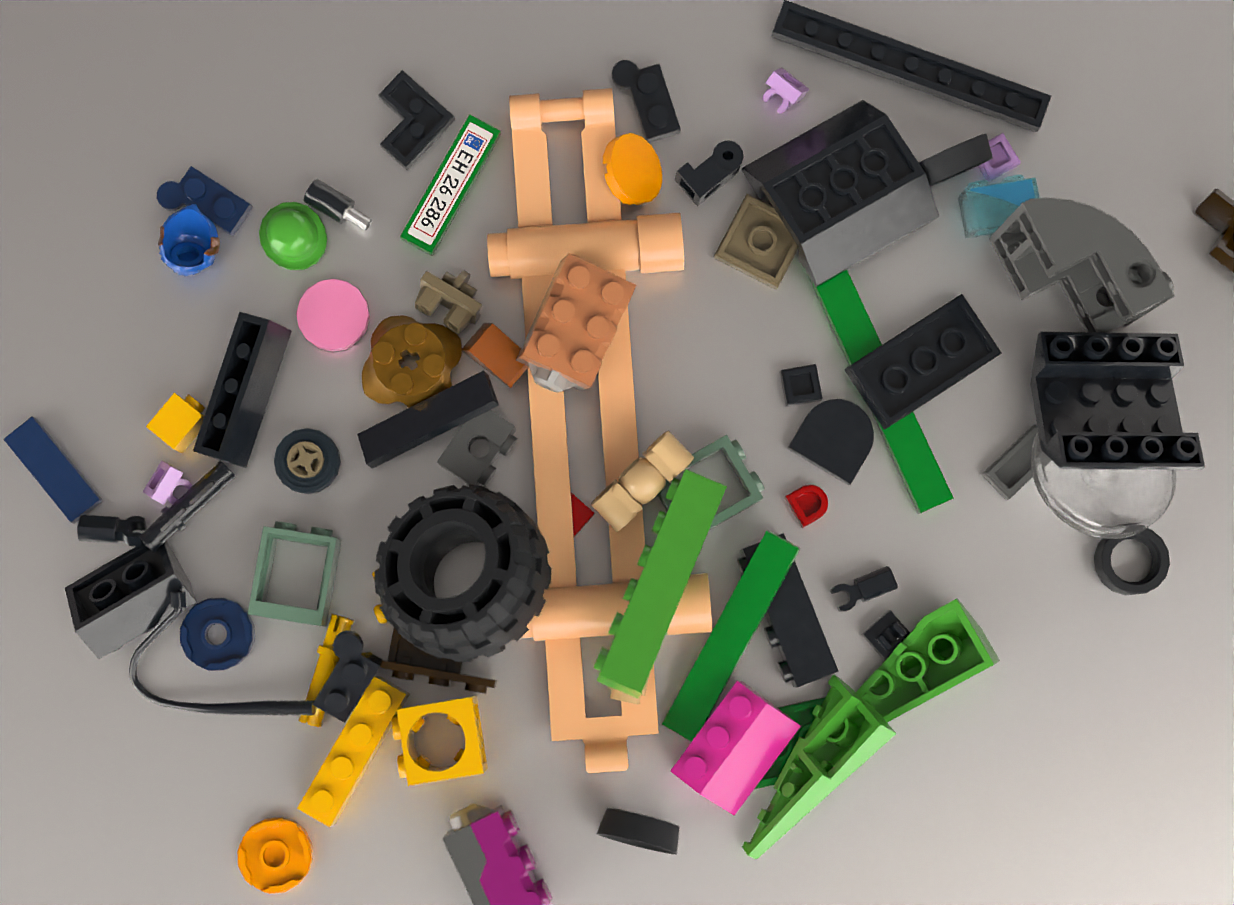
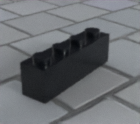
(242, 389)
(795, 629)

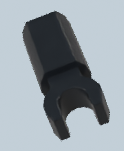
(110, 529)
(867, 587)

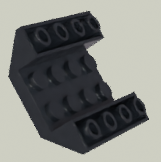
(845, 190)
(1111, 401)

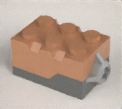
(574, 325)

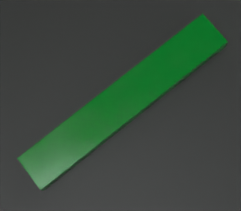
(731, 635)

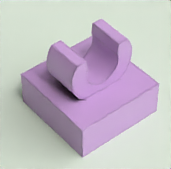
(787, 87)
(163, 483)

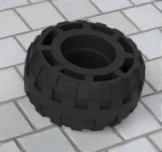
(499, 600)

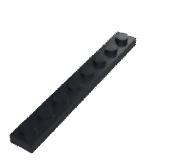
(911, 66)

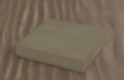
(758, 243)

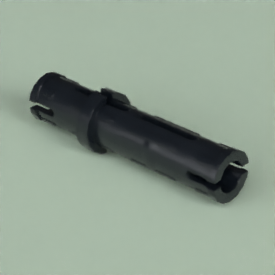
(154, 537)

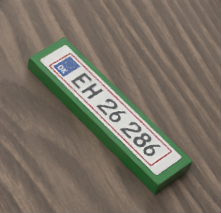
(450, 185)

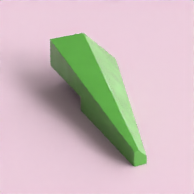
(835, 746)

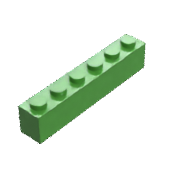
(661, 583)

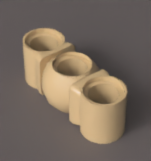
(642, 480)

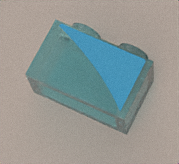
(988, 205)

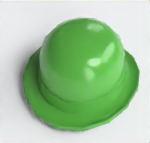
(293, 236)

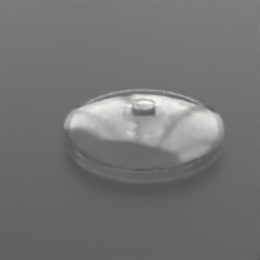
(1103, 500)

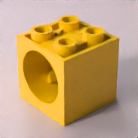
(469, 760)

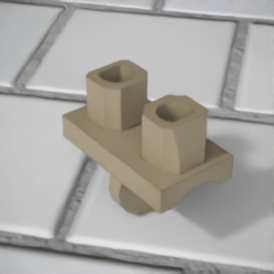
(454, 295)

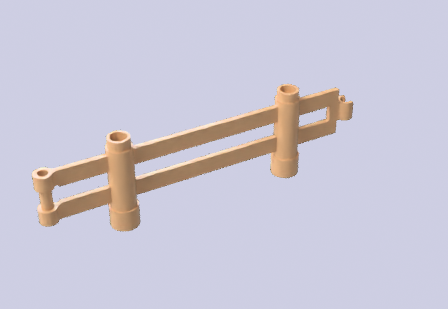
(533, 255)

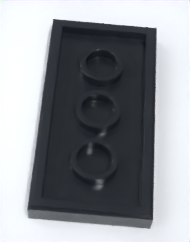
(922, 361)

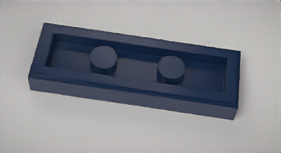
(53, 469)

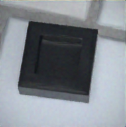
(801, 385)

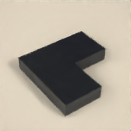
(422, 119)

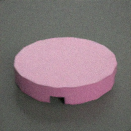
(333, 315)

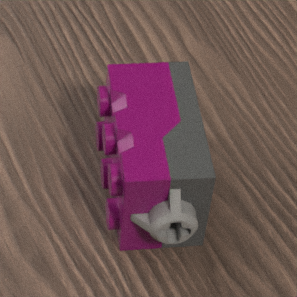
(492, 860)

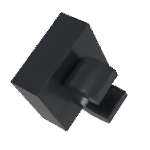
(886, 634)

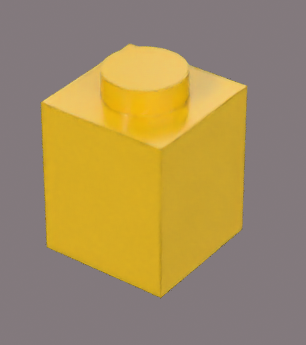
(178, 421)

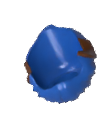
(188, 241)

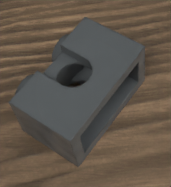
(458, 458)

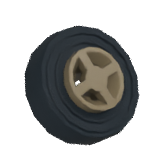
(301, 449)

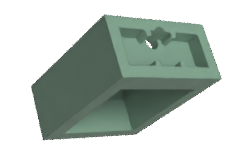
(750, 481)
(287, 532)

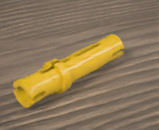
(325, 665)

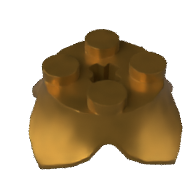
(393, 340)

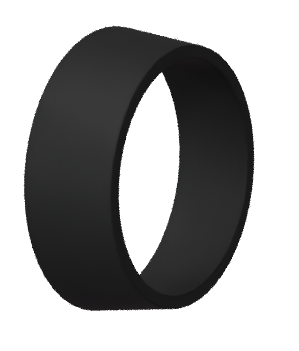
(957, 159)
(639, 831)

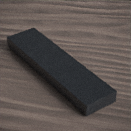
(428, 419)

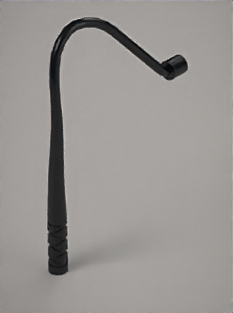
(178, 601)

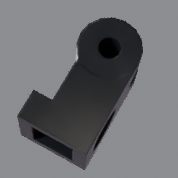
(712, 173)

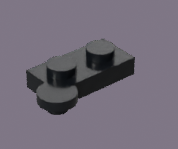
(649, 98)
(349, 676)

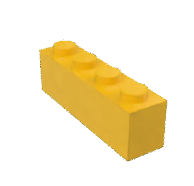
(353, 751)

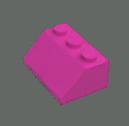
(735, 748)

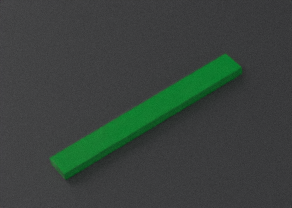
(904, 437)

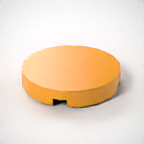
(632, 169)
(275, 855)

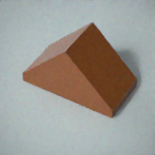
(495, 353)

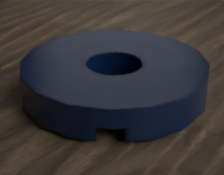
(195, 634)

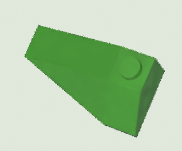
(929, 661)

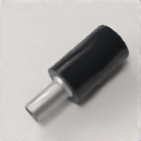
(334, 204)

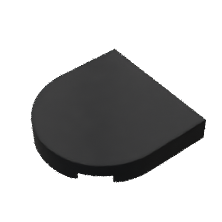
(835, 438)

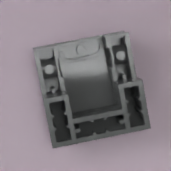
(1087, 254)

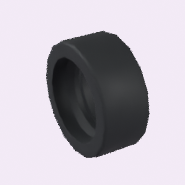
(1158, 572)

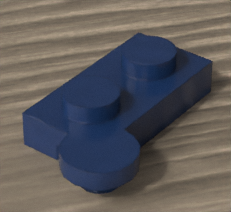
(212, 199)

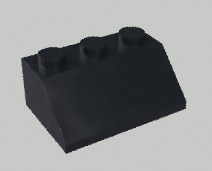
(126, 597)

